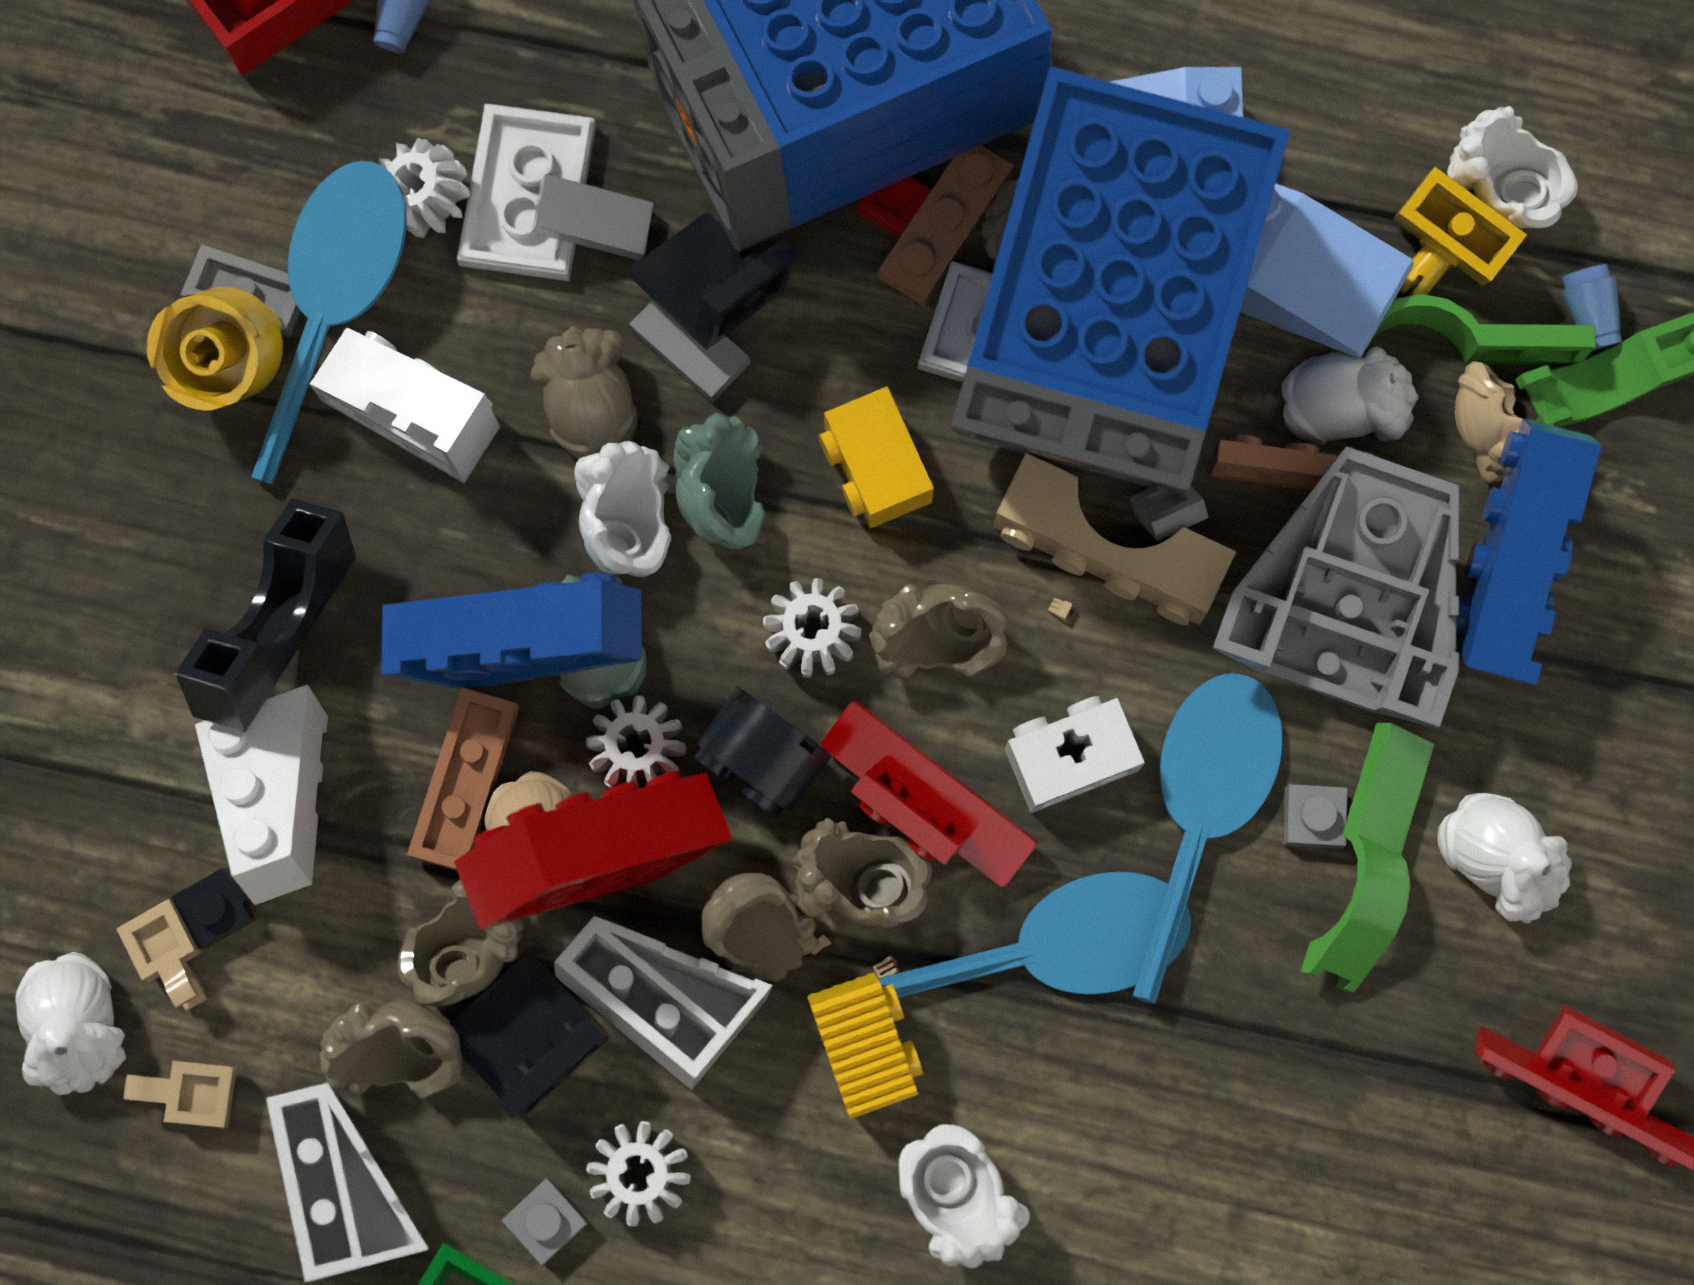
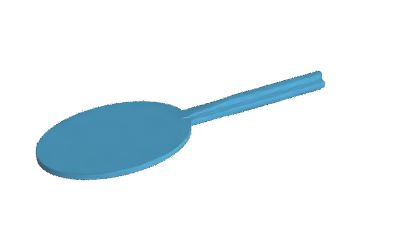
(337, 269)
(1212, 781)
(1074, 940)

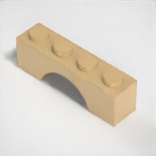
(1175, 575)

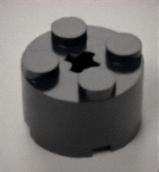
(763, 751)

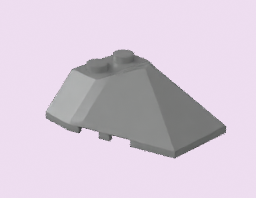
(1358, 592)

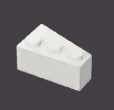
(407, 402)
(268, 792)
(660, 998)
(334, 1189)

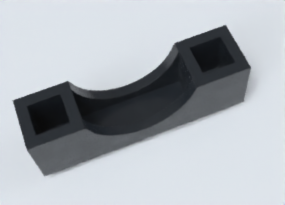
(236, 670)

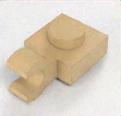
(160, 948)
(192, 1094)

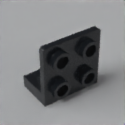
(710, 283)
(526, 1036)

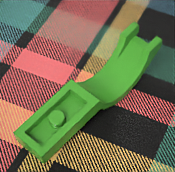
(1491, 341)
(1614, 376)
(1378, 832)

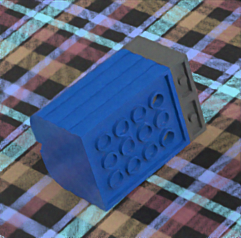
(836, 98)
(1119, 281)

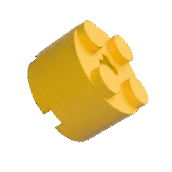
(221, 374)

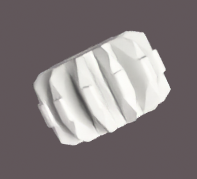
(441, 182)
(797, 614)
(646, 728)
(620, 1164)

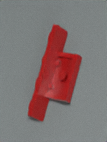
(924, 798)
(1597, 1074)

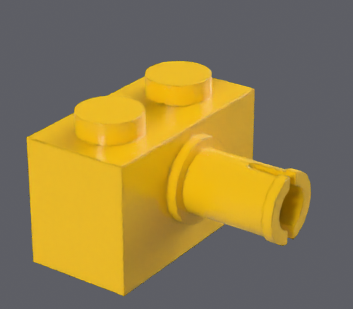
(1454, 233)

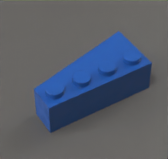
(1524, 548)
(513, 633)

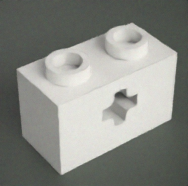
(1107, 755)

